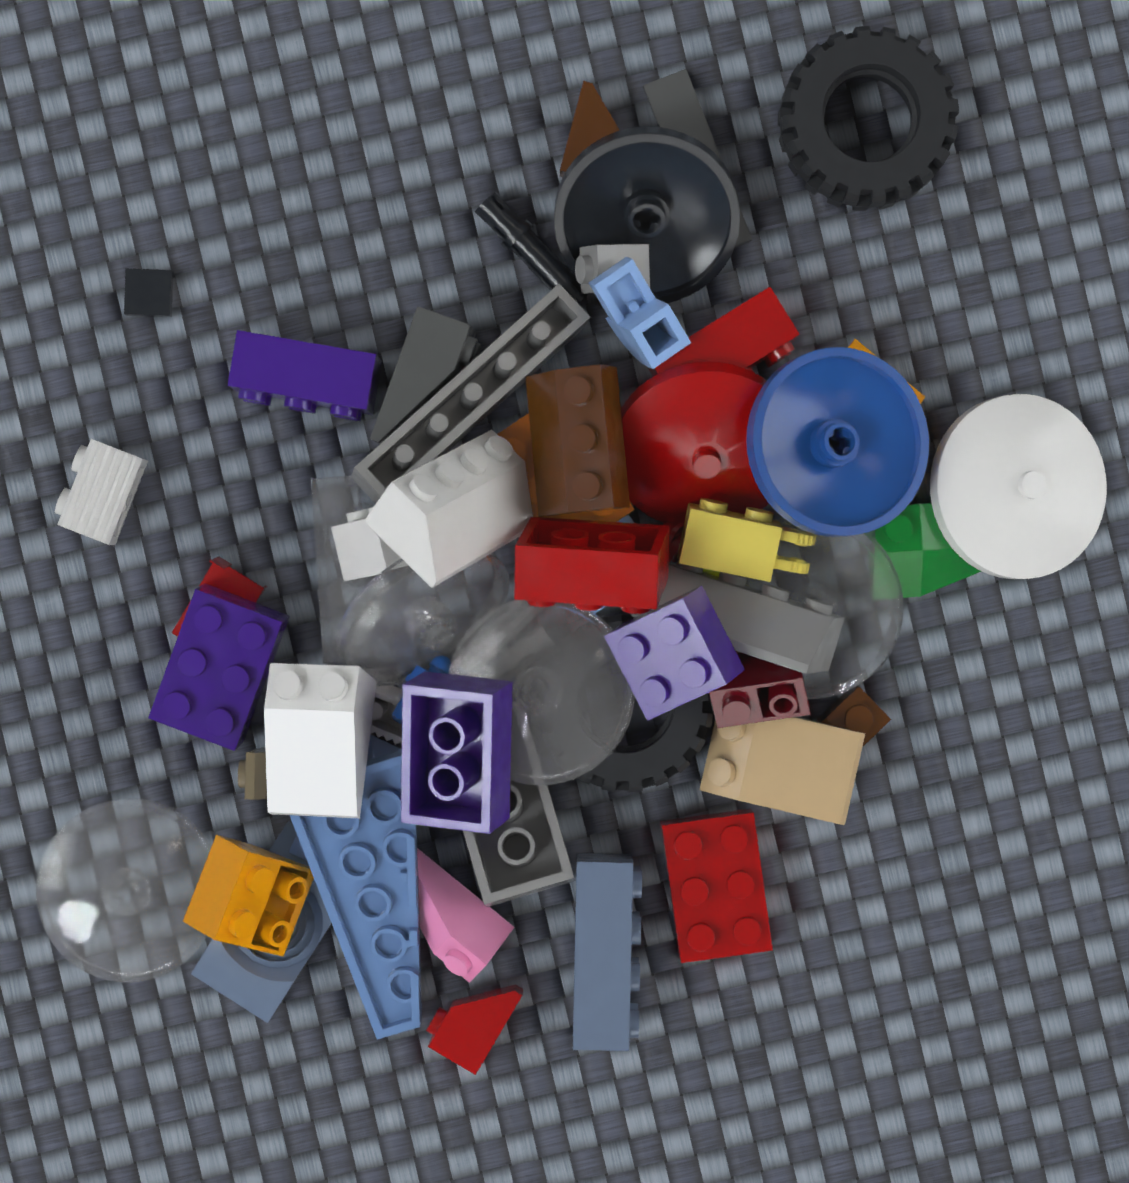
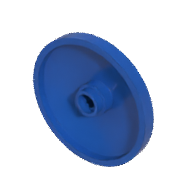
(874, 433)

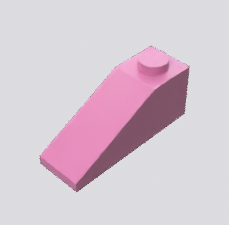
(457, 921)

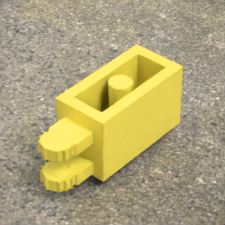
(738, 542)

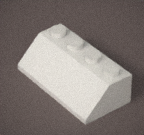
(455, 508)

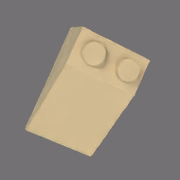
(785, 766)

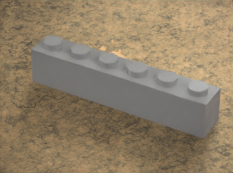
(474, 392)

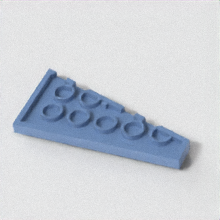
(371, 895)

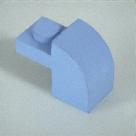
(635, 315)

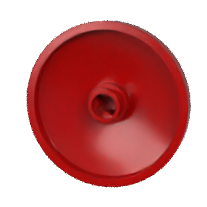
(690, 440)

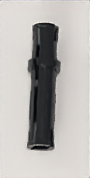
(527, 246)

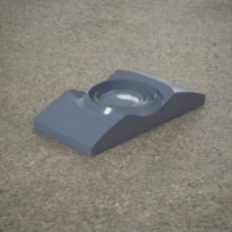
(260, 978)

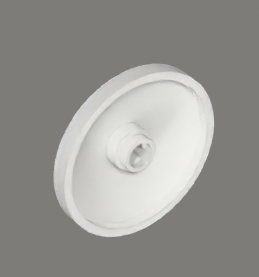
(1018, 486)

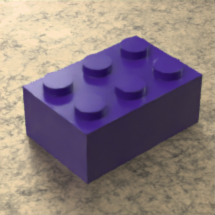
(304, 375)
(218, 666)
(456, 752)

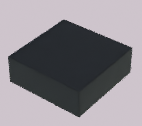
(148, 292)

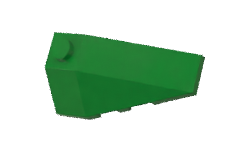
(921, 552)

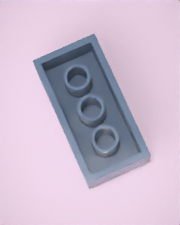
(603, 952)

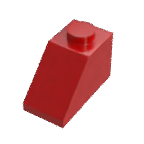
(472, 1026)

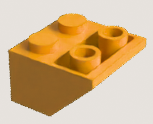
(248, 896)

